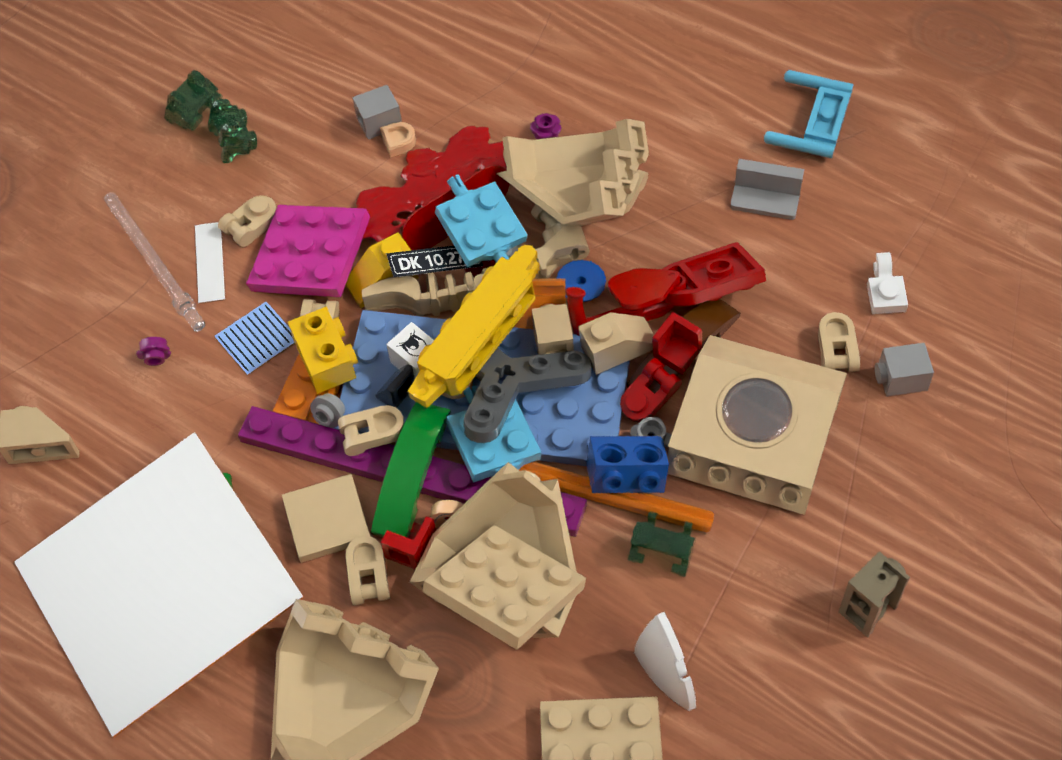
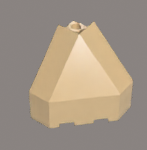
(578, 175)
(517, 505)
(342, 687)

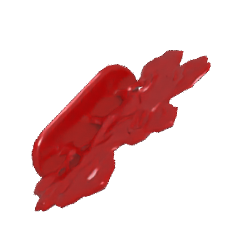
(427, 186)

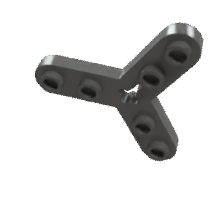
(529, 373)

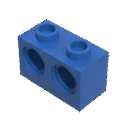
(627, 464)

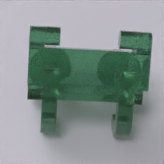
(191, 100)
(231, 128)
(663, 541)

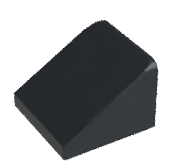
(397, 387)

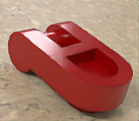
(639, 401)

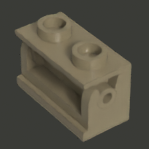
(871, 590)

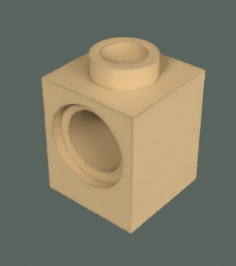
(552, 329)

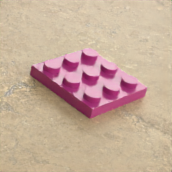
(308, 250)

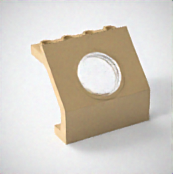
(754, 423)

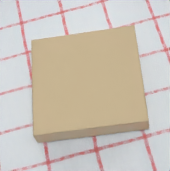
(325, 517)

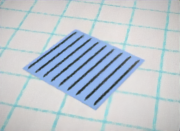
(256, 337)

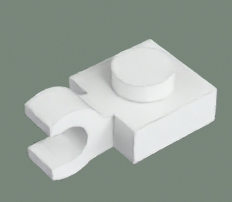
(886, 291)

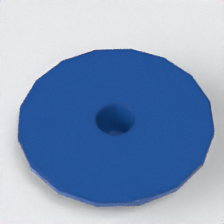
(585, 276)

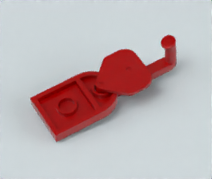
(682, 283)

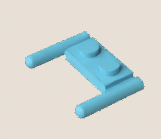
(825, 117)

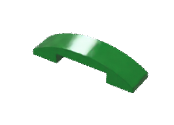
(408, 469)

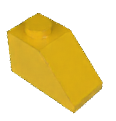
(374, 266)

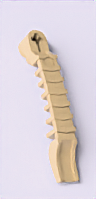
(561, 246)

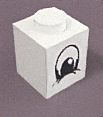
(407, 346)

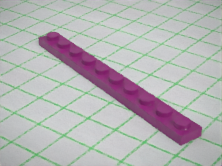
(325, 447)

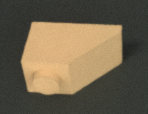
(615, 340)
(33, 437)

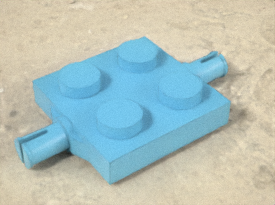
(480, 222)
(513, 444)

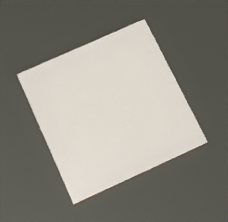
(156, 583)

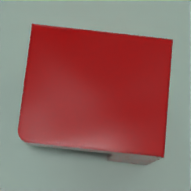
(677, 343)
(408, 550)

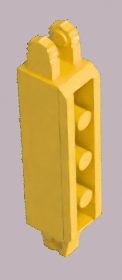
(476, 328)

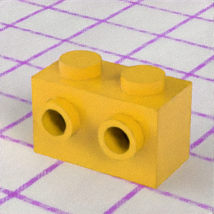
(323, 350)

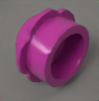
(545, 126)
(153, 350)

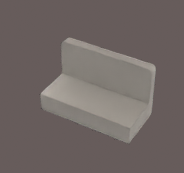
(767, 189)

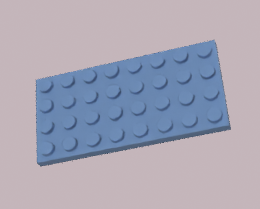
(557, 417)

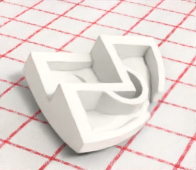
(663, 661)

